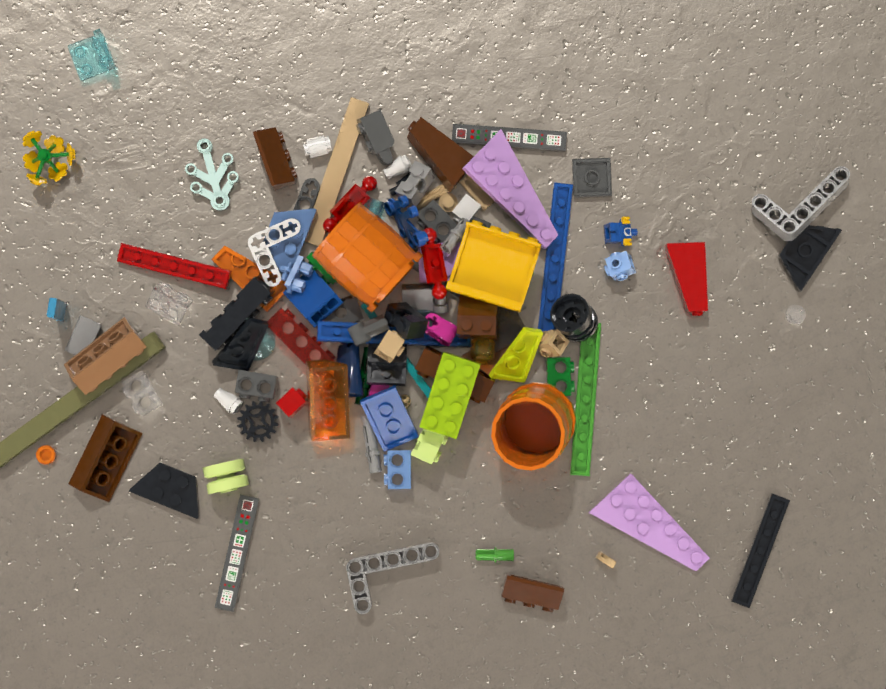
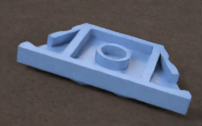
(290, 248)

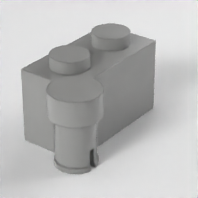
(420, 298)

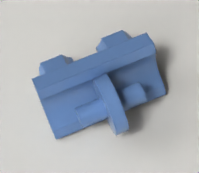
(293, 272)

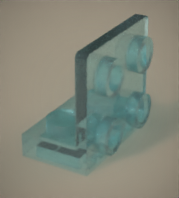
(92, 56)

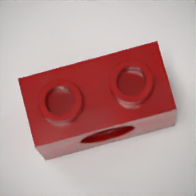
(292, 402)

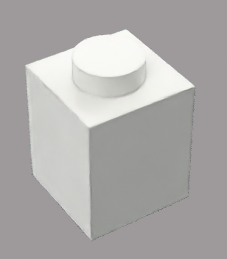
(466, 209)

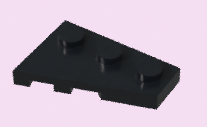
(242, 346)

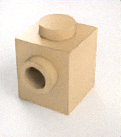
(390, 346)

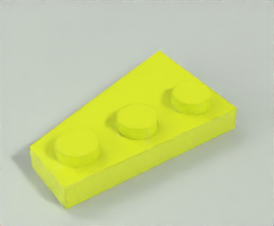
(518, 358)

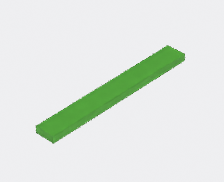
(585, 404)

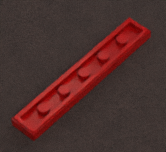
(174, 266)

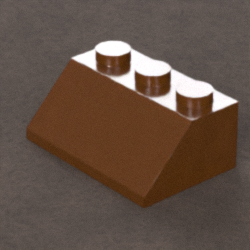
(275, 158)
(532, 592)

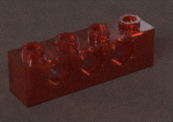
(276, 325)

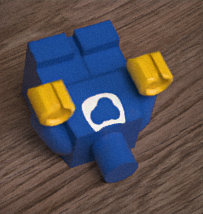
(619, 232)

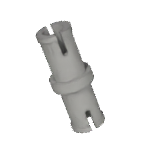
(454, 237)

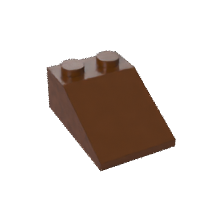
(476, 319)

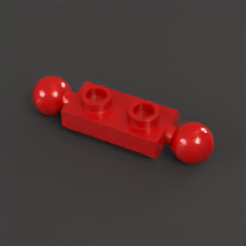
(349, 201)
(434, 265)

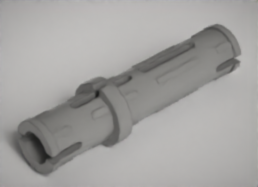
(371, 446)

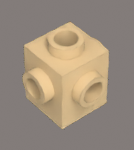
(552, 343)

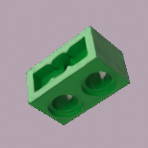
(554, 376)

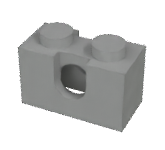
(418, 173)

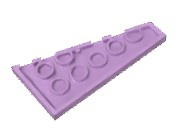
(642, 517)

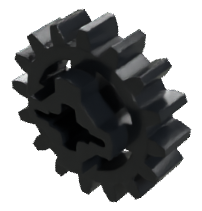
(253, 429)

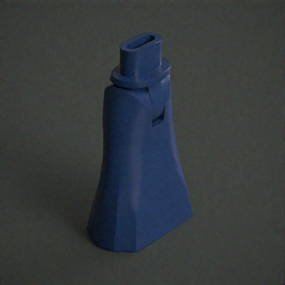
(350, 355)

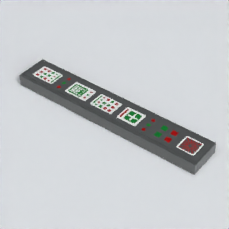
(515, 136)
(237, 553)

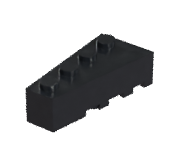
(237, 312)

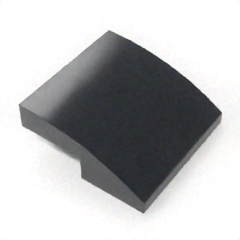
(385, 373)

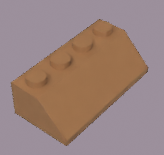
(105, 356)

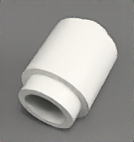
(317, 146)

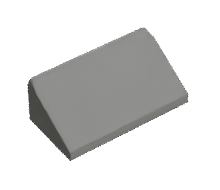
(82, 335)

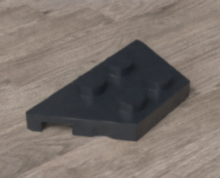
(806, 252)
(169, 488)

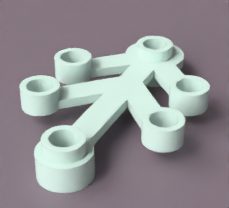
(213, 177)

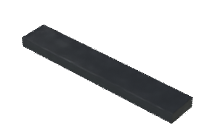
(760, 550)

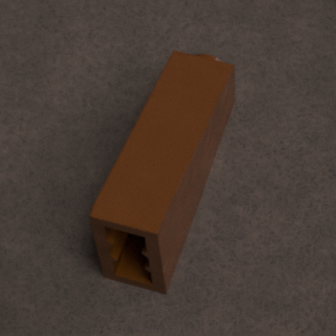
(439, 152)

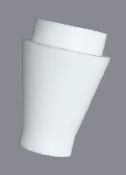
(398, 166)
(229, 401)

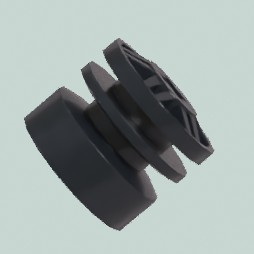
(574, 317)

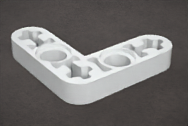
(264, 249)

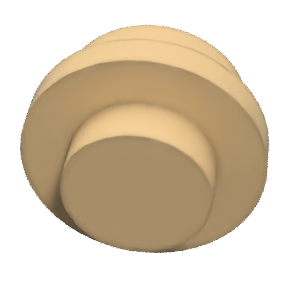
(448, 202)

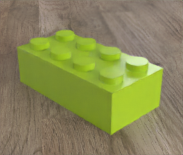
(450, 395)

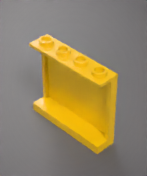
(494, 266)

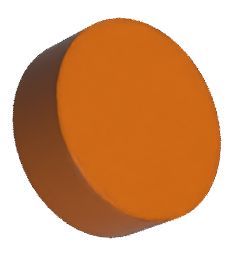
(46, 454)

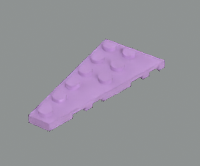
(504, 180)

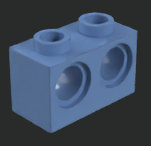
(403, 469)

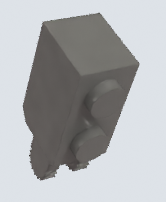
(377, 136)

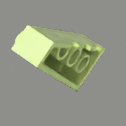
(428, 446)

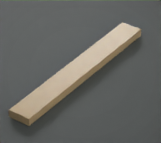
(336, 169)

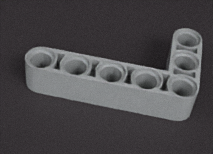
(804, 208)
(384, 565)

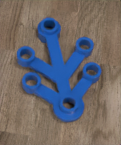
(393, 208)

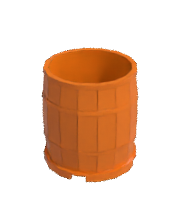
(366, 256)
(533, 426)

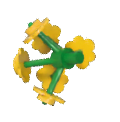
(36, 161)

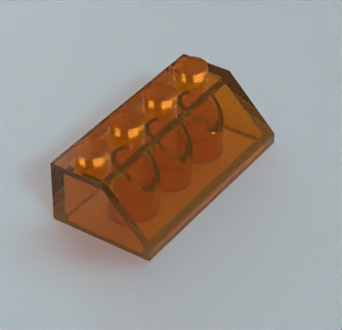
(327, 400)

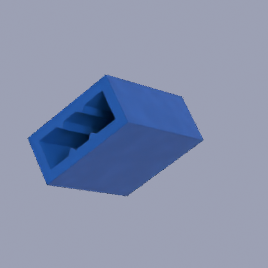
(316, 300)

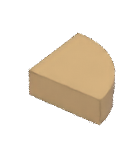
(605, 559)

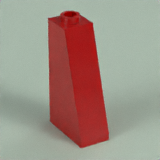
(690, 273)

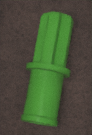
(495, 554)

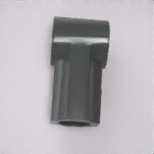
(365, 331)

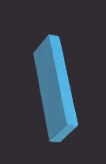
(56, 309)

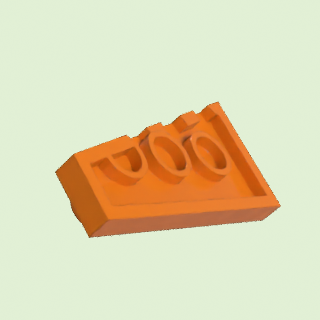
(245, 270)

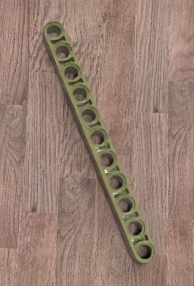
(70, 405)

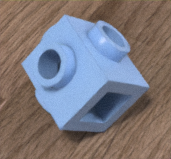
(619, 266)

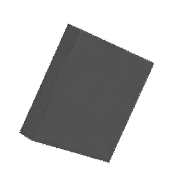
(591, 177)

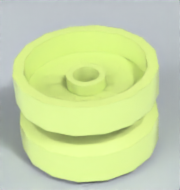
(226, 477)

